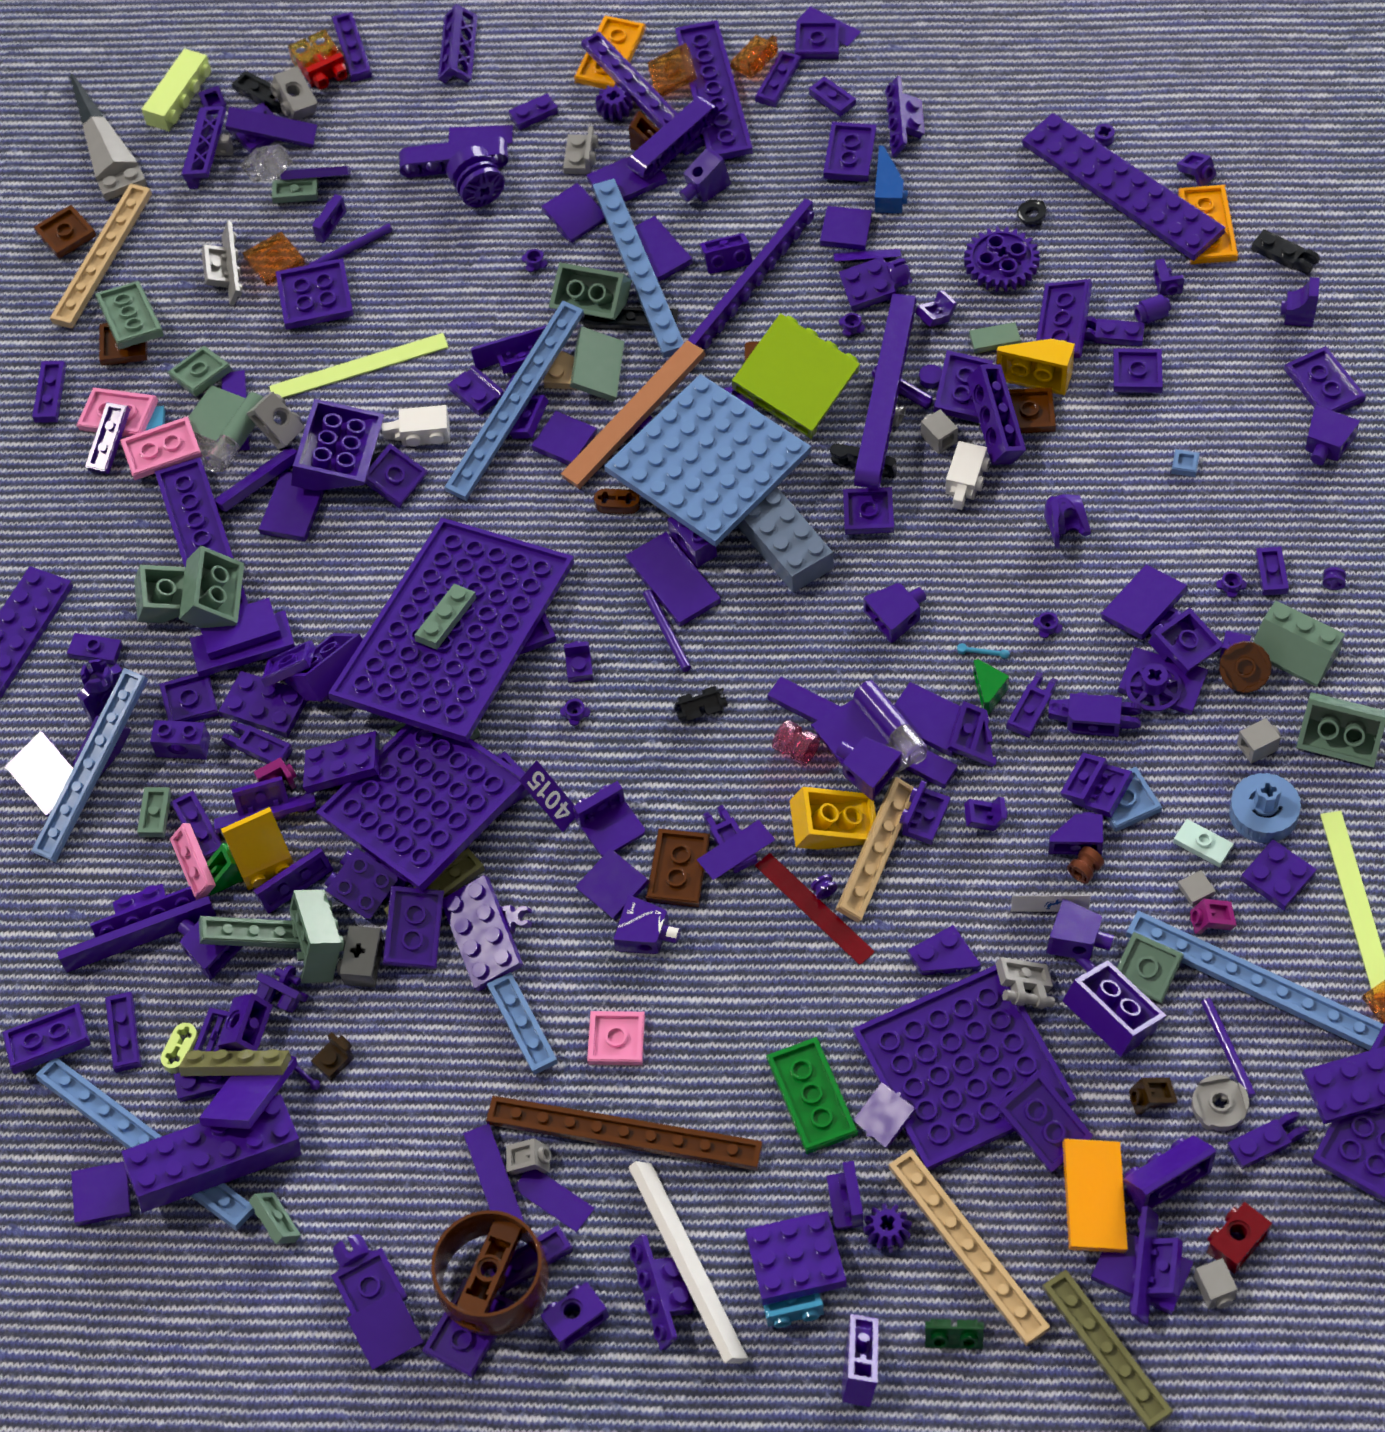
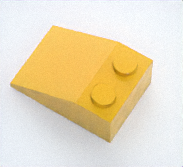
(1038, 364)
(830, 818)
(257, 848)

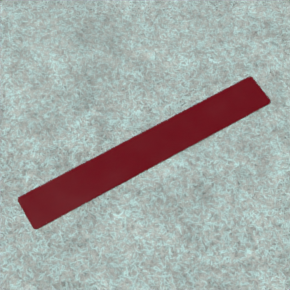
(815, 909)

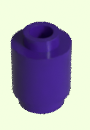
(1152, 309)

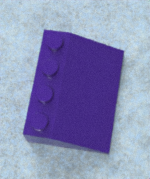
(336, 447)

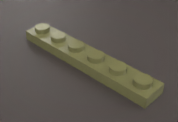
(1107, 1350)

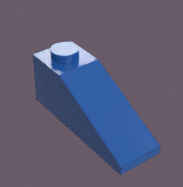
(889, 185)

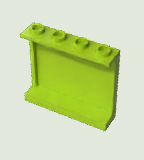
(795, 374)

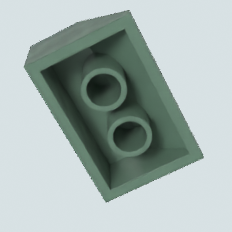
(591, 289)
(211, 589)
(1298, 643)
(1342, 729)

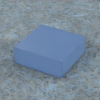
(1185, 463)

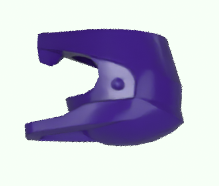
(1064, 514)

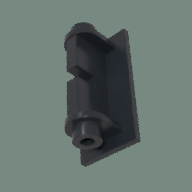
(690, 705)

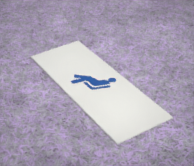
(1045, 903)

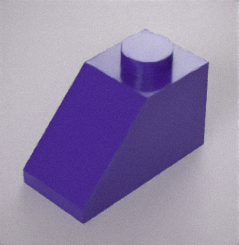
(1076, 833)

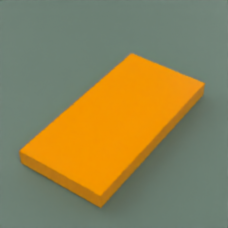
(624, 36)
(1214, 203)
(1094, 1196)

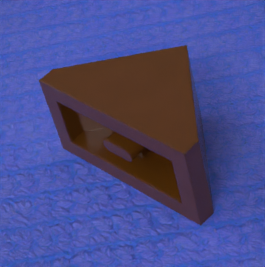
(640, 130)

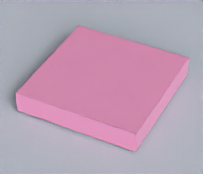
(616, 1038)

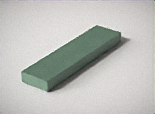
(247, 932)

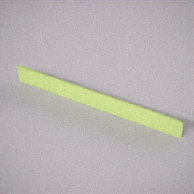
(360, 366)
(1355, 896)

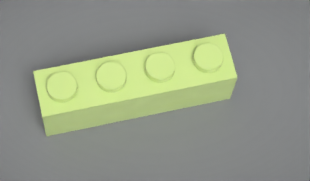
(176, 89)

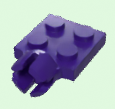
(874, 281)
(98, 685)
(364, 1274)

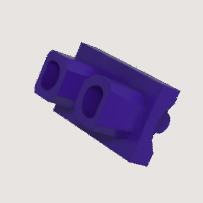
(270, 985)

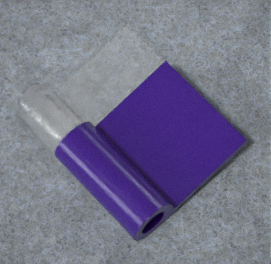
(872, 717)

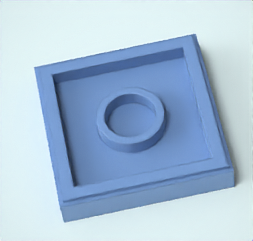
(1136, 804)

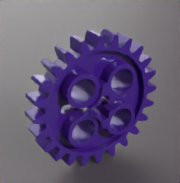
(1001, 259)

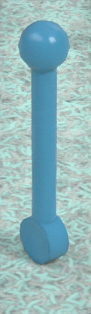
(962, 649)

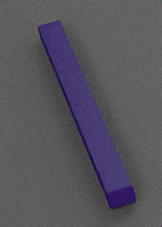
(885, 392)

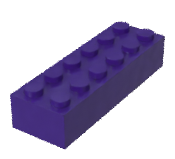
(208, 1156)

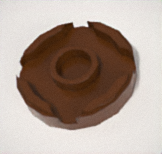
(1245, 666)

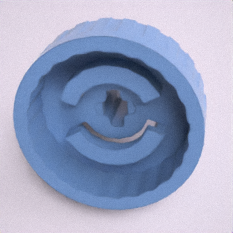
(1264, 795)

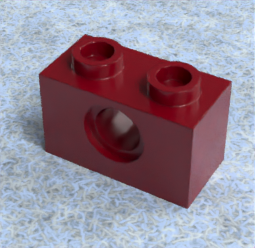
(1235, 1252)

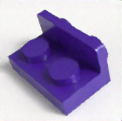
(726, 253)
(845, 1198)

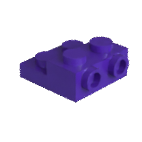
(1184, 640)

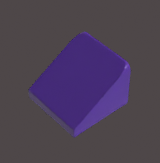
(212, 97)

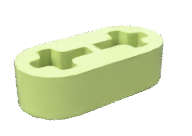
(178, 1047)

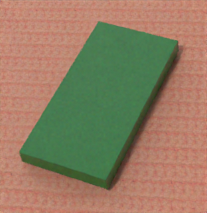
(811, 1095)

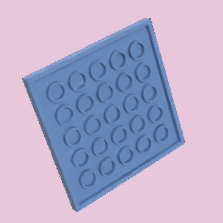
(708, 459)

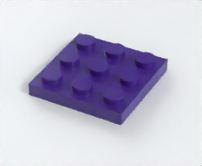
(314, 293)
(795, 1258)

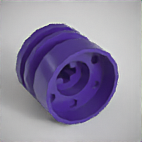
(475, 176)

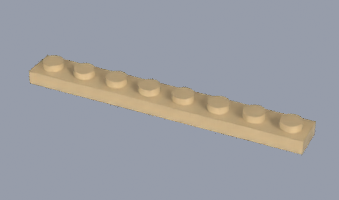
(100, 256)
(969, 1248)

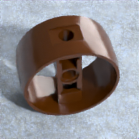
(502, 1239)

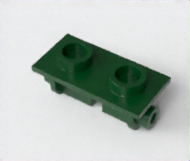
(966, 1335)

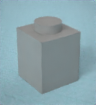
(939, 431)
(1259, 740)
(1215, 1284)

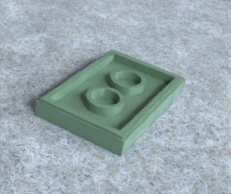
(597, 364)

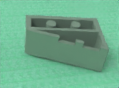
(317, 935)

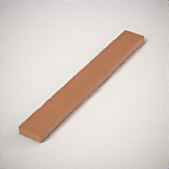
(633, 414)

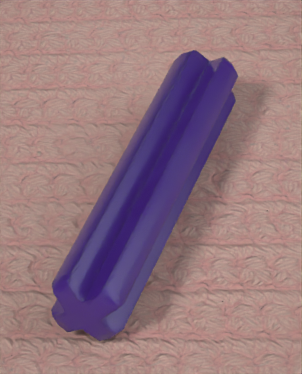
(912, 393)

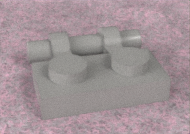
(1022, 976)

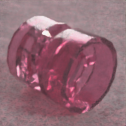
(799, 744)

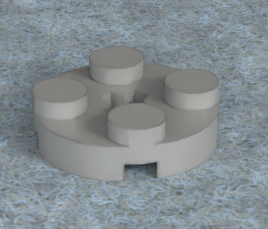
(1220, 1118)

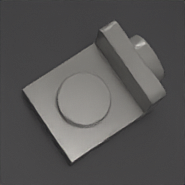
(528, 1156)

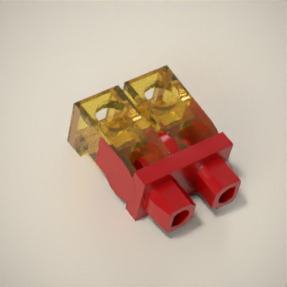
(318, 61)

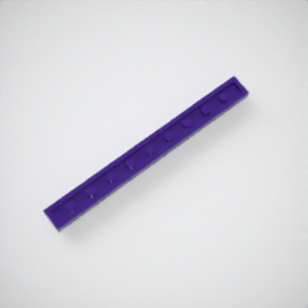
(753, 275)

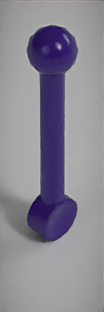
(314, 1084)

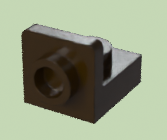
(333, 1056)
(1152, 1094)

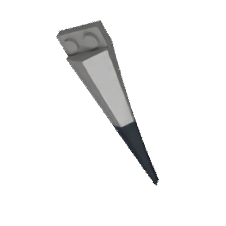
(110, 158)

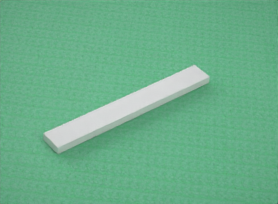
(688, 1263)

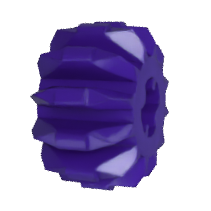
(614, 103)
(884, 1237)

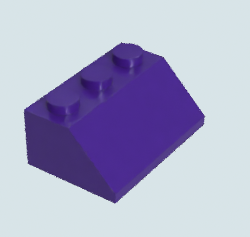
(326, 666)
(1113, 1007)
(1169, 1172)

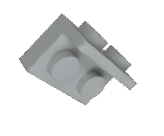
(580, 152)

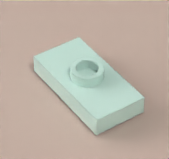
(1203, 843)

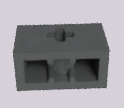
(361, 956)

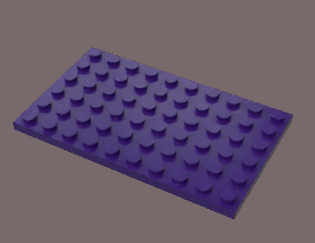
(456, 683)

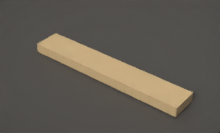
(875, 851)

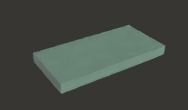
(129, 315)

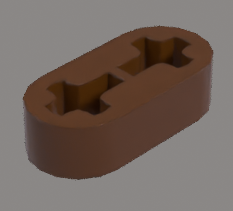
(617, 501)

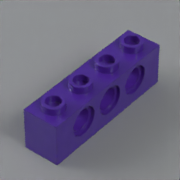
(996, 414)

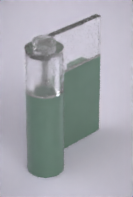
(222, 425)

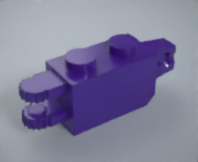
(1095, 714)

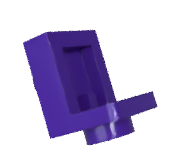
(938, 311)
(985, 814)

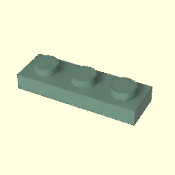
(445, 616)

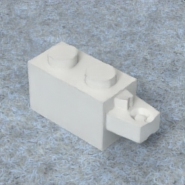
(419, 426)
(966, 472)

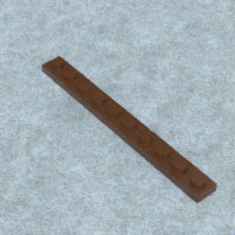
(625, 1133)

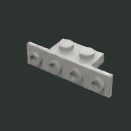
(221, 264)

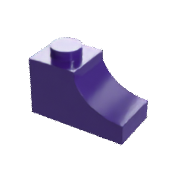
(1301, 304)

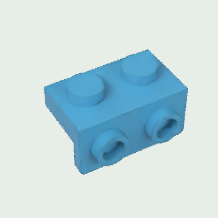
(783, 1313)

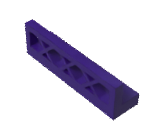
(453, 40)
(203, 145)

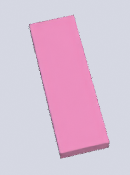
(192, 861)

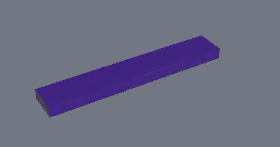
(134, 934)

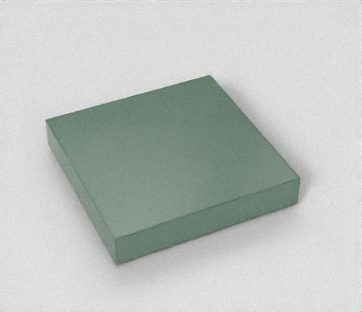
(199, 371)
(1150, 966)

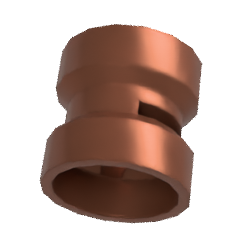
(1084, 866)

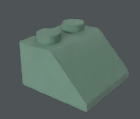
(158, 593)

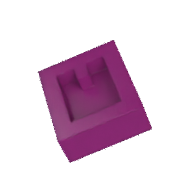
(275, 769)
(1212, 914)

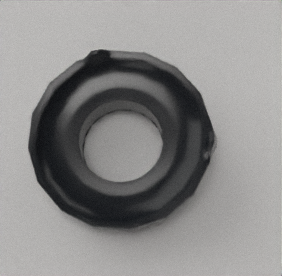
(1032, 205)

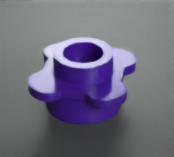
(534, 260)
(851, 319)
(1231, 578)
(1047, 619)
(574, 705)

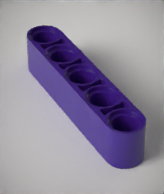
(673, 138)
(433, 158)

